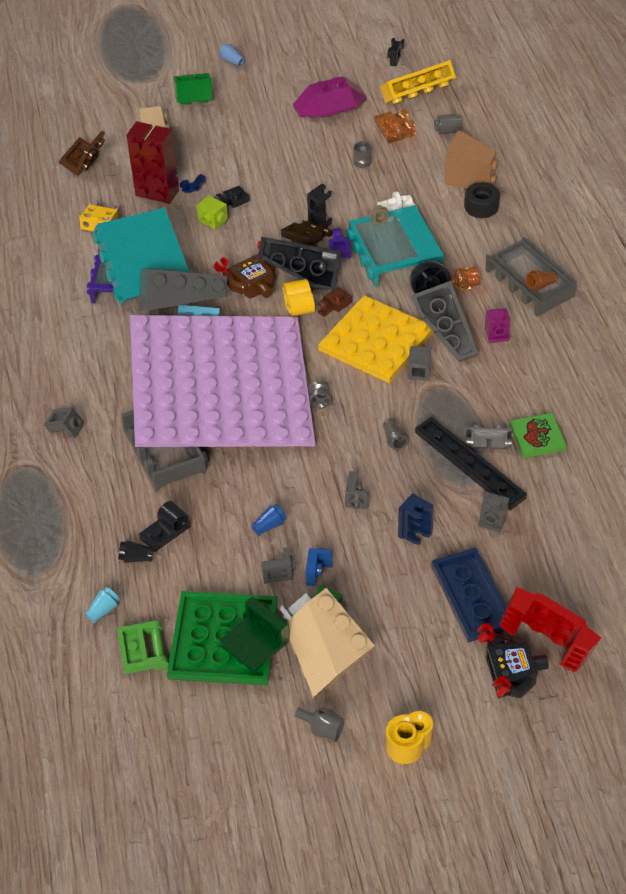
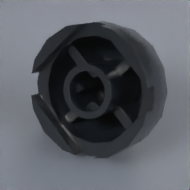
(428, 275)

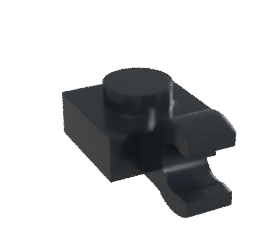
(394, 51)
(234, 197)

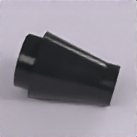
(134, 552)

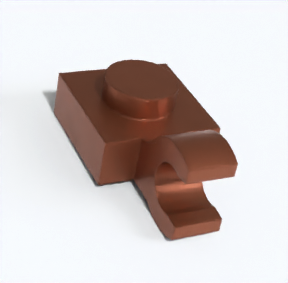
(334, 300)

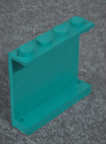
(134, 245)

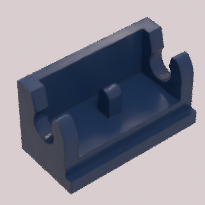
(415, 517)

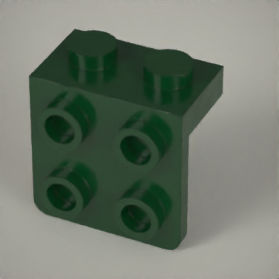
(256, 636)

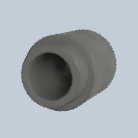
(448, 123)

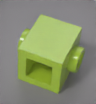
(212, 212)

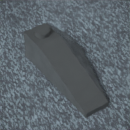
(445, 317)

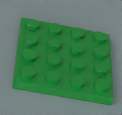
(196, 645)

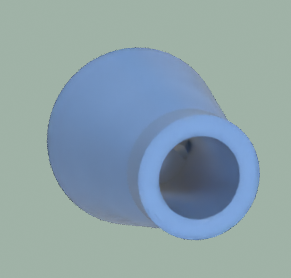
(231, 55)

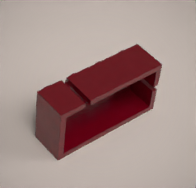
(153, 162)

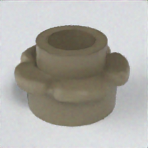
(382, 218)

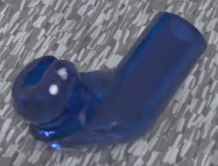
(194, 186)

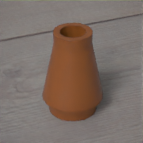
(539, 279)

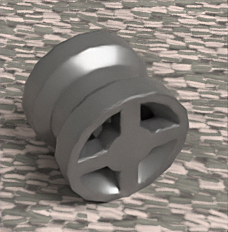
(320, 394)

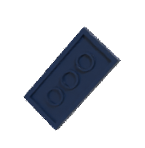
(470, 592)

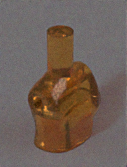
(466, 278)

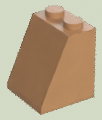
(469, 162)

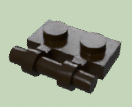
(306, 232)

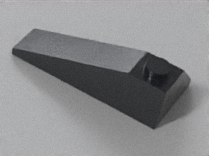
(303, 261)

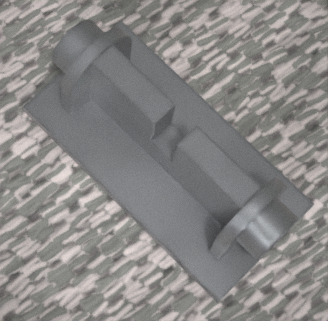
(497, 436)

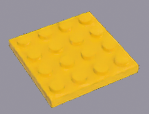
(375, 338)

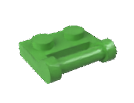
(134, 649)

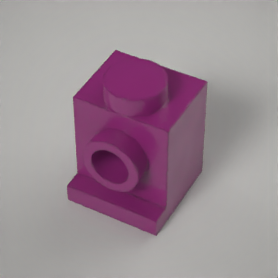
(497, 325)

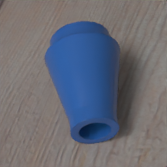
(269, 519)

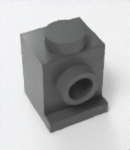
(493, 512)

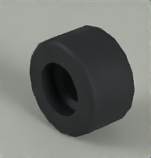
(481, 200)

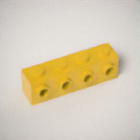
(422, 80)

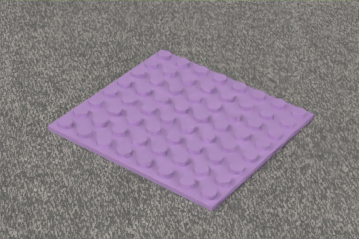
(219, 382)

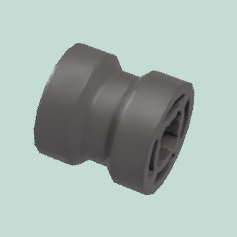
(362, 154)

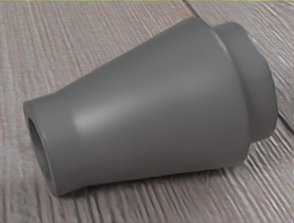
(395, 435)

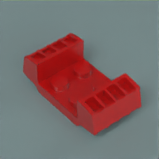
(553, 621)

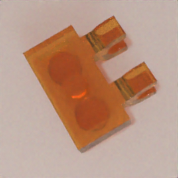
(395, 126)

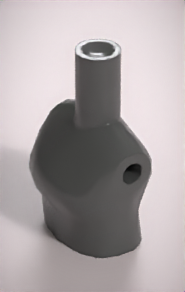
(323, 722)

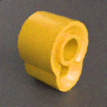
(298, 297)
(408, 736)

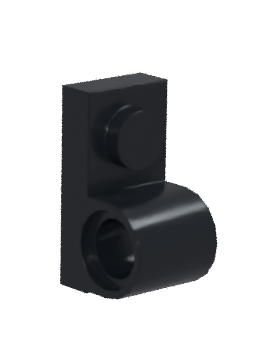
(170, 524)

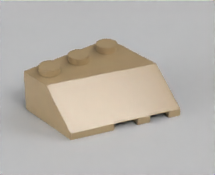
(326, 641)

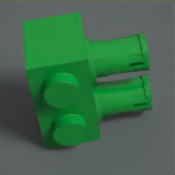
(193, 88)

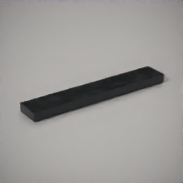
(469, 462)

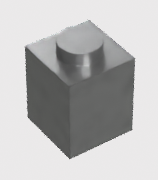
(419, 363)

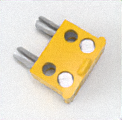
(97, 214)

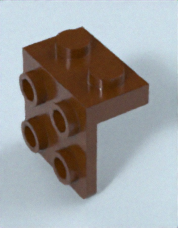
(81, 153)

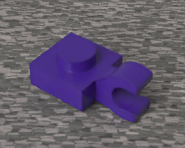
(339, 243)

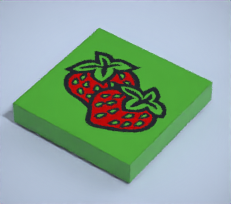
(537, 435)

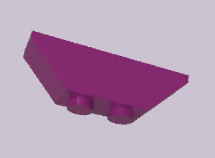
(329, 98)

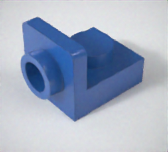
(316, 560)

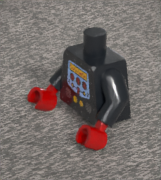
(510, 663)

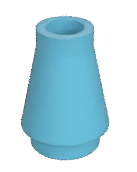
(104, 602)

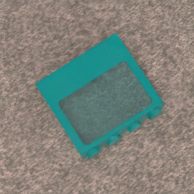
(393, 245)

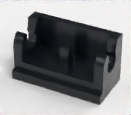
(317, 205)

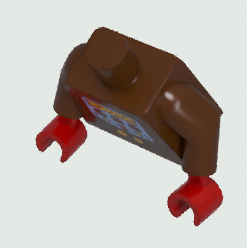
(249, 276)

